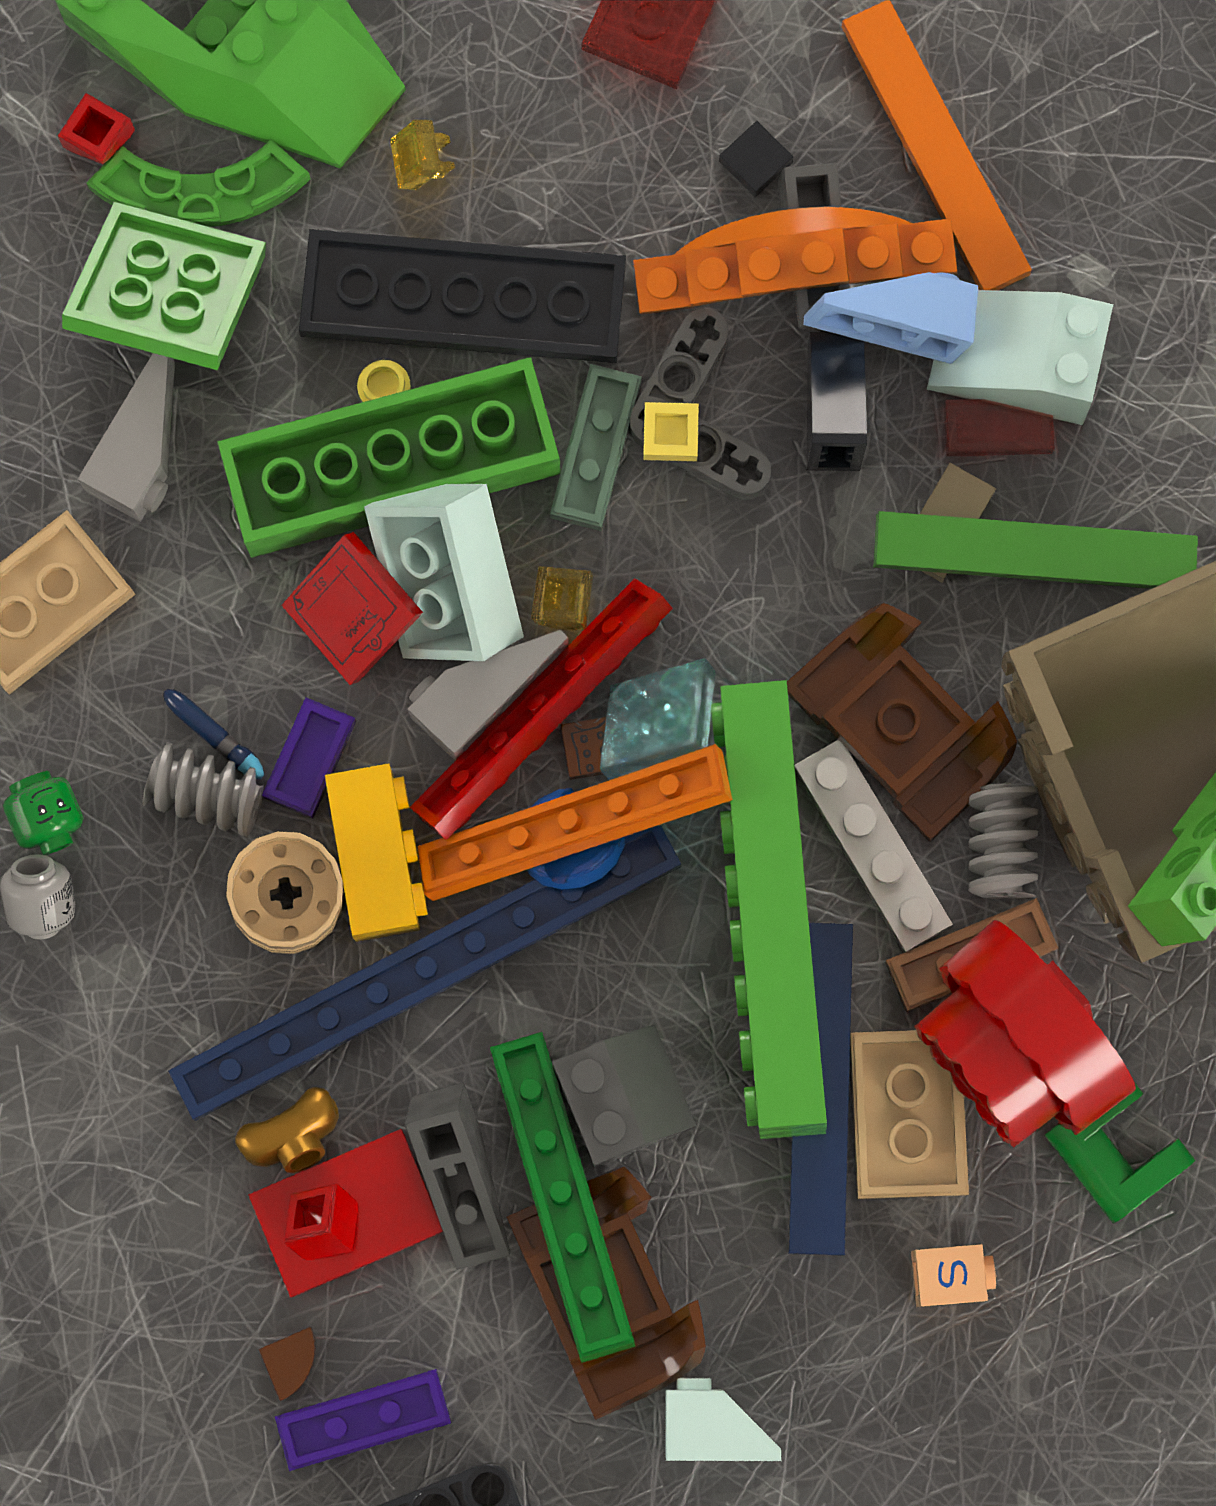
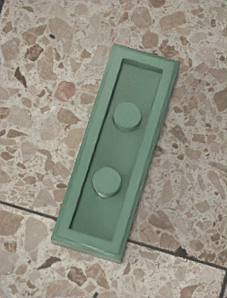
(595, 447)

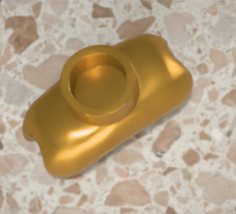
(292, 1135)

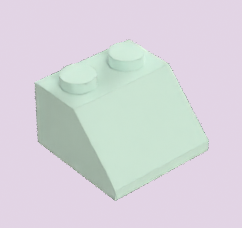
(711, 1426)

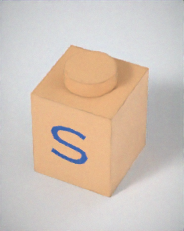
(952, 1275)

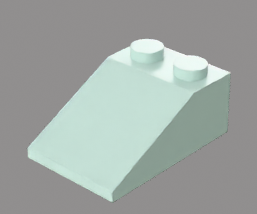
(1031, 353)

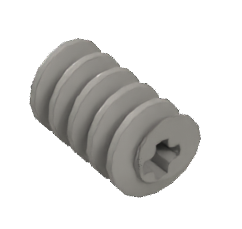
(204, 789)
(1001, 841)

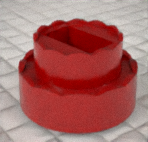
(1022, 1039)

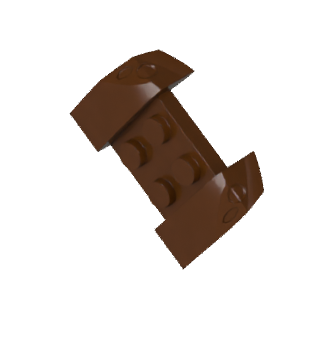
(902, 720)
(664, 1341)

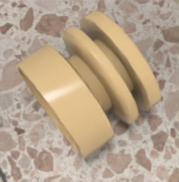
(258, 875)

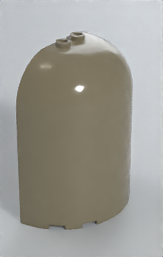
(1121, 735)

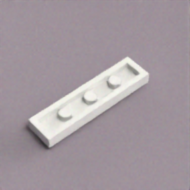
(872, 846)

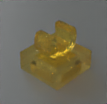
(417, 154)

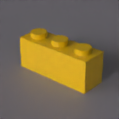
(375, 852)

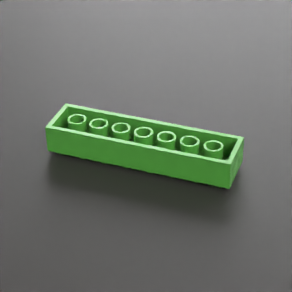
(773, 912)

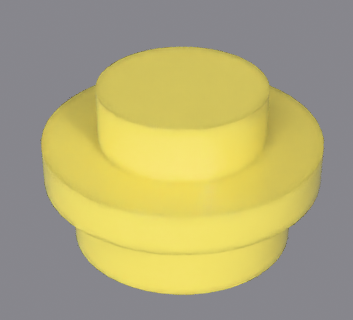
(381, 380)

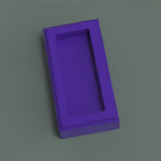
(308, 756)

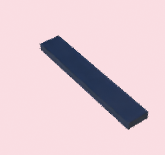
(821, 1160)

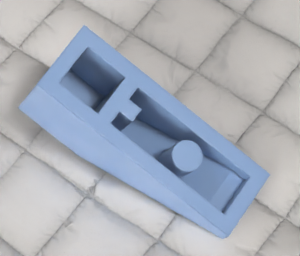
(913, 314)

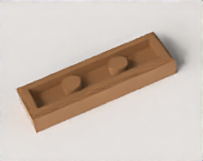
(918, 972)

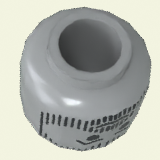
(37, 896)

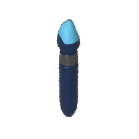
(212, 732)

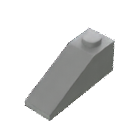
(134, 451)
(474, 694)

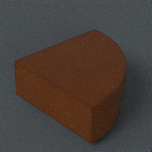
(290, 1361)

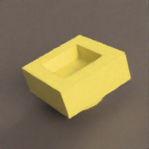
(671, 431)

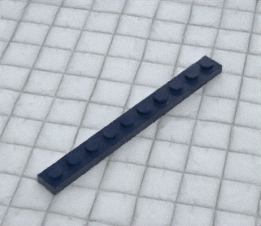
(410, 977)

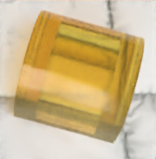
(562, 598)

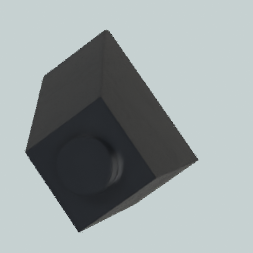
(835, 402)

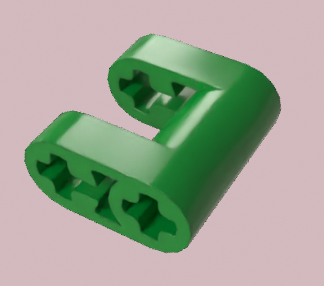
(1107, 1173)

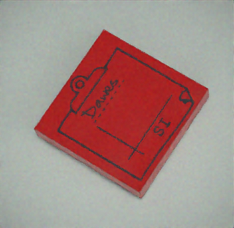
(352, 608)

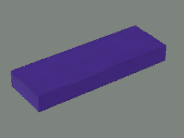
(363, 1420)

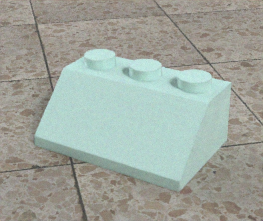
(453, 566)

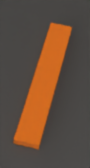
(936, 147)
(574, 822)

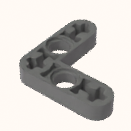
(658, 392)

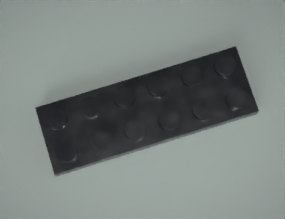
(462, 295)

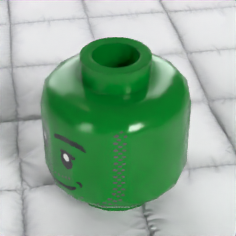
(43, 812)

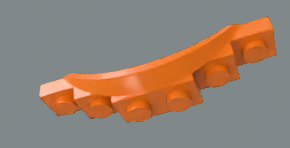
(793, 253)

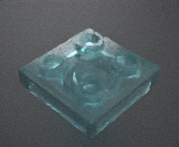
(657, 718)

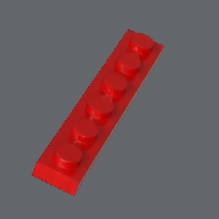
(541, 708)

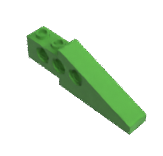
(1180, 894)

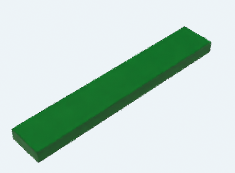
(562, 1198)

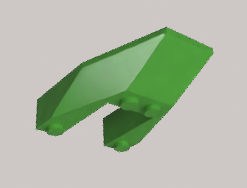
(254, 67)

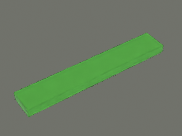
(1031, 550)

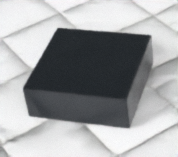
(756, 158)

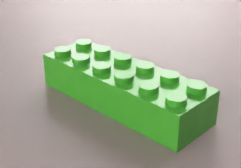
(322, 470)

